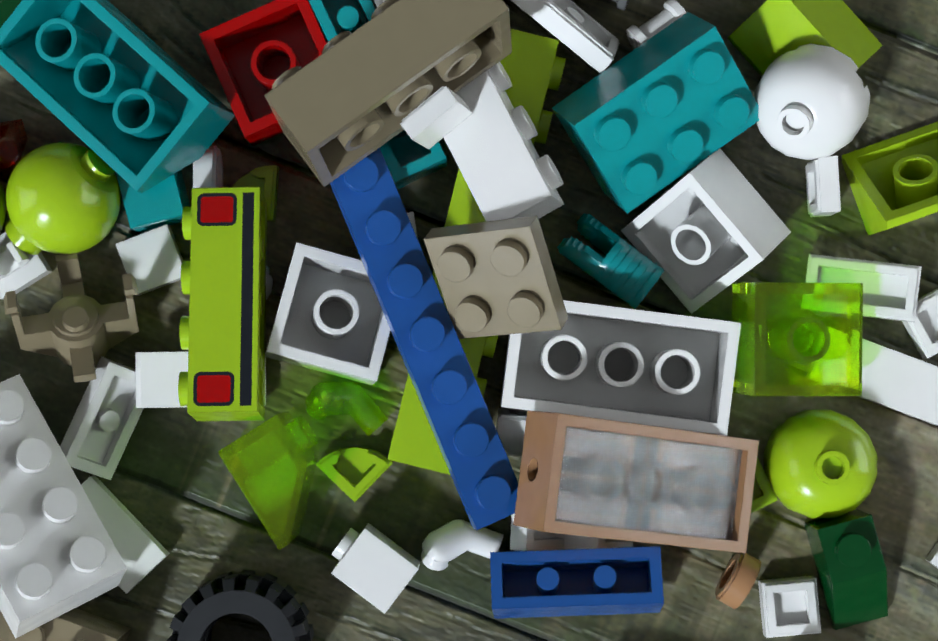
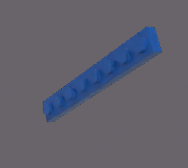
(427, 340)

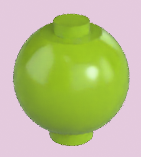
(61, 200)

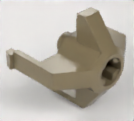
(77, 325)

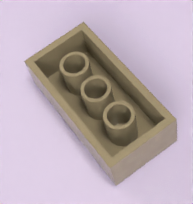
(381, 72)

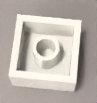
(329, 317)

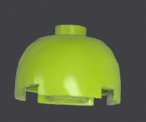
(820, 463)

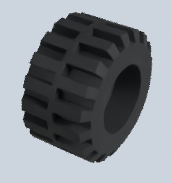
(246, 595)

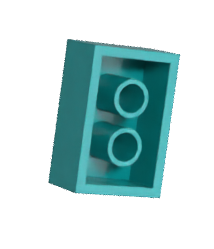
(658, 111)

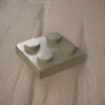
(496, 277)

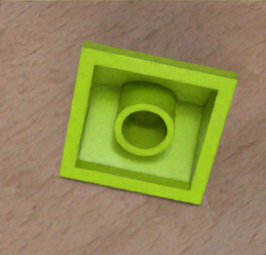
(787, 24)
(895, 178)

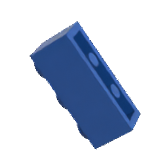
(576, 582)

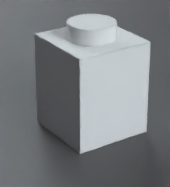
(374, 566)

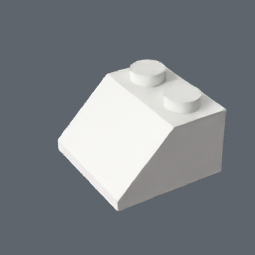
(707, 231)

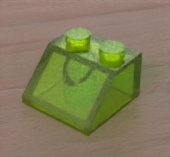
(798, 338)
(275, 472)

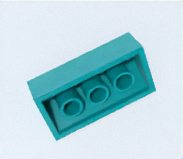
(112, 87)

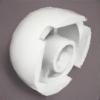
(811, 102)

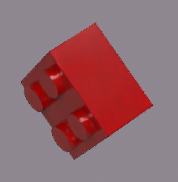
(255, 52)

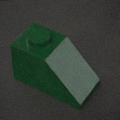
(849, 567)

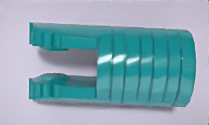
(623, 269)

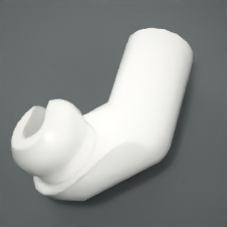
(455, 539)

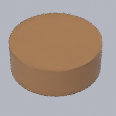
(737, 579)

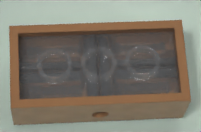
(635, 482)

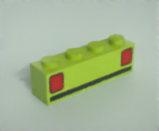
(225, 304)

